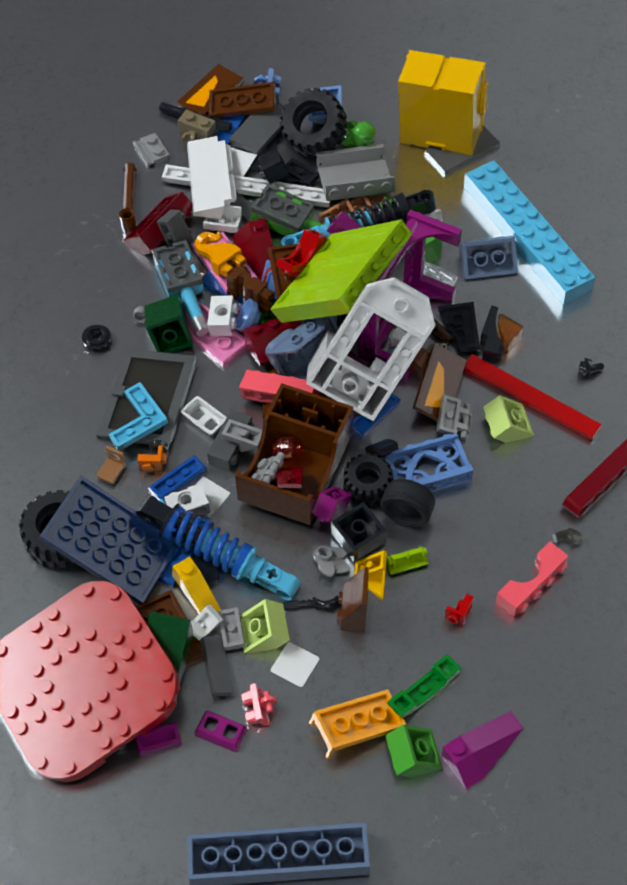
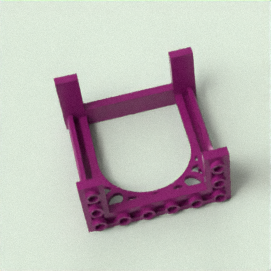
(421, 227)

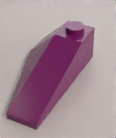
(480, 749)

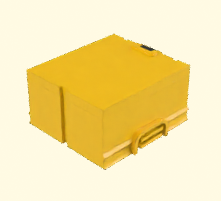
(442, 102)

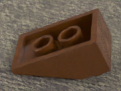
(354, 602)

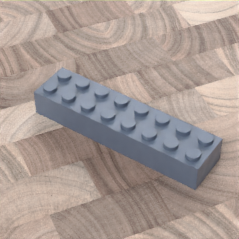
(278, 854)

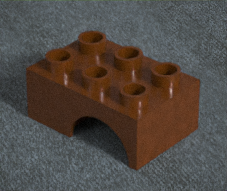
(324, 432)

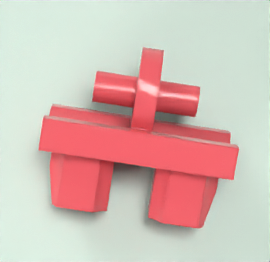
(262, 705)

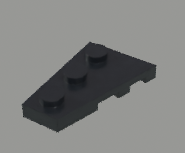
(462, 324)

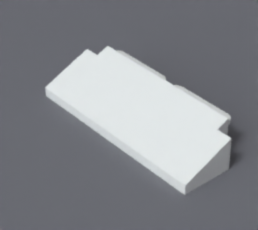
(210, 177)

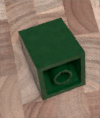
(168, 325)
(174, 636)

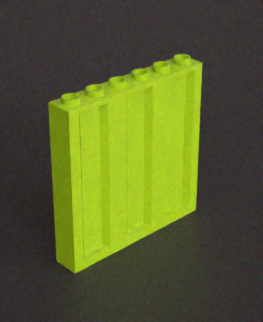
(341, 271)

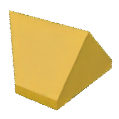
(377, 571)

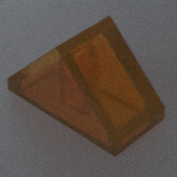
(509, 331)

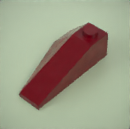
(254, 243)

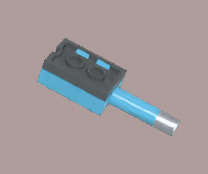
(182, 277)

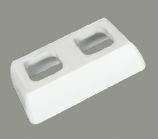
(210, 414)

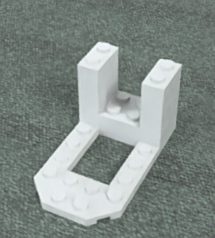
(349, 380)

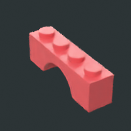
(516, 595)

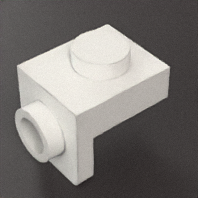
(205, 622)

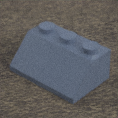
(488, 257)

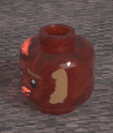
(289, 447)

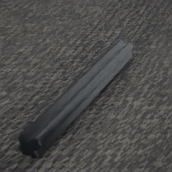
(178, 111)

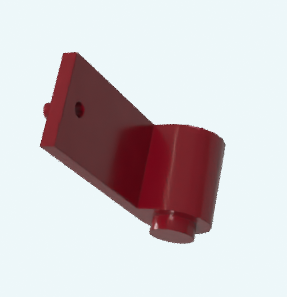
(289, 477)

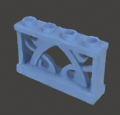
(433, 449)

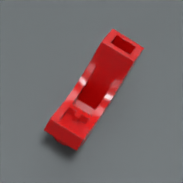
(306, 249)

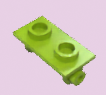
(407, 560)

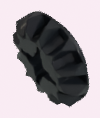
(96, 330)

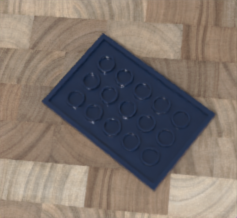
(108, 539)

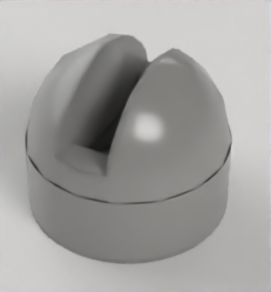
(139, 314)

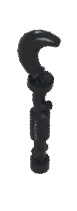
(325, 604)

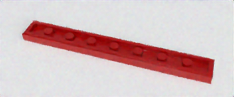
(532, 397)

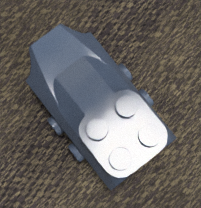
(293, 348)

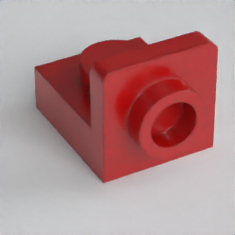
(460, 614)

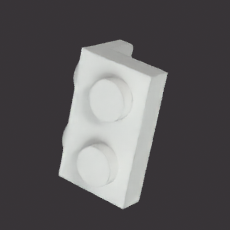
(229, 222)

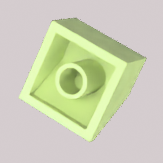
(507, 420)
(264, 627)

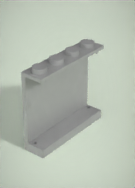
(354, 172)

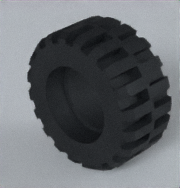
(299, 108)
(33, 523)

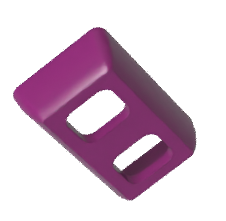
(216, 736)

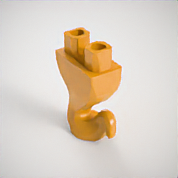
(221, 255)

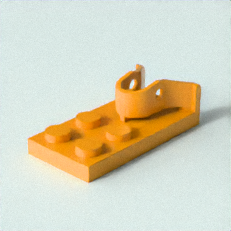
(356, 721)

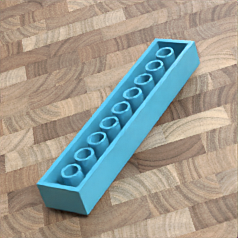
(533, 235)

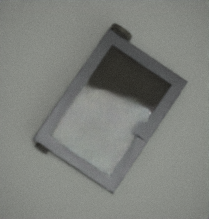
(167, 382)

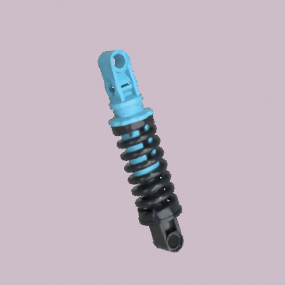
(398, 208)

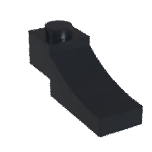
(489, 338)

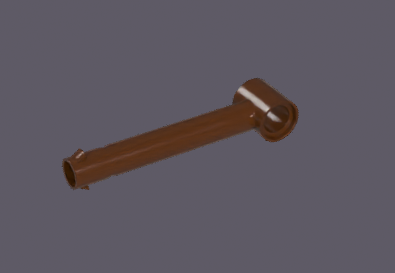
(127, 214)

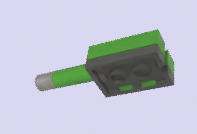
(283, 211)

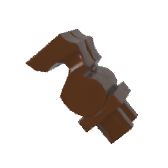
(242, 284)

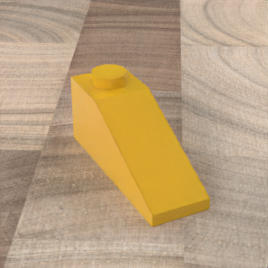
(194, 585)

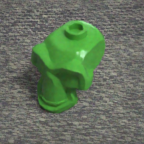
(359, 134)

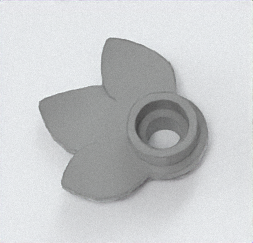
(331, 560)

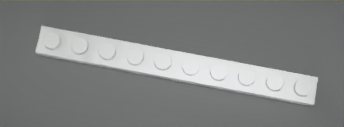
(250, 186)

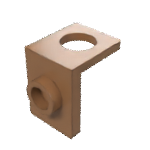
(112, 466)

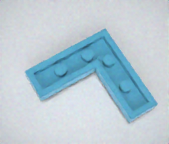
(150, 418)

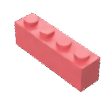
(264, 386)

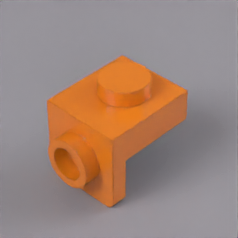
(152, 462)

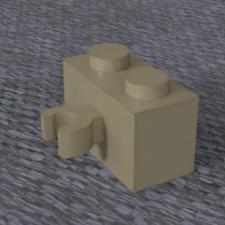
(195, 126)

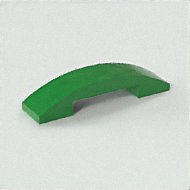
(425, 688)

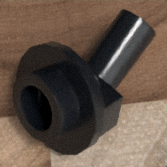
(586, 367)

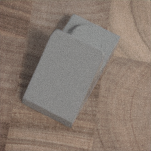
(243, 434)

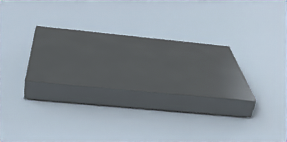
(258, 130)
(449, 160)

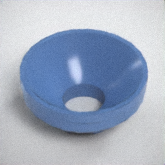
(248, 315)

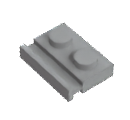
(151, 150)

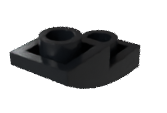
(382, 448)

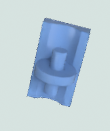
(269, 78)

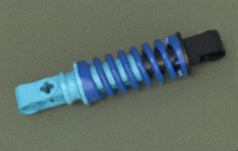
(215, 547)

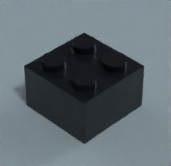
(358, 532)

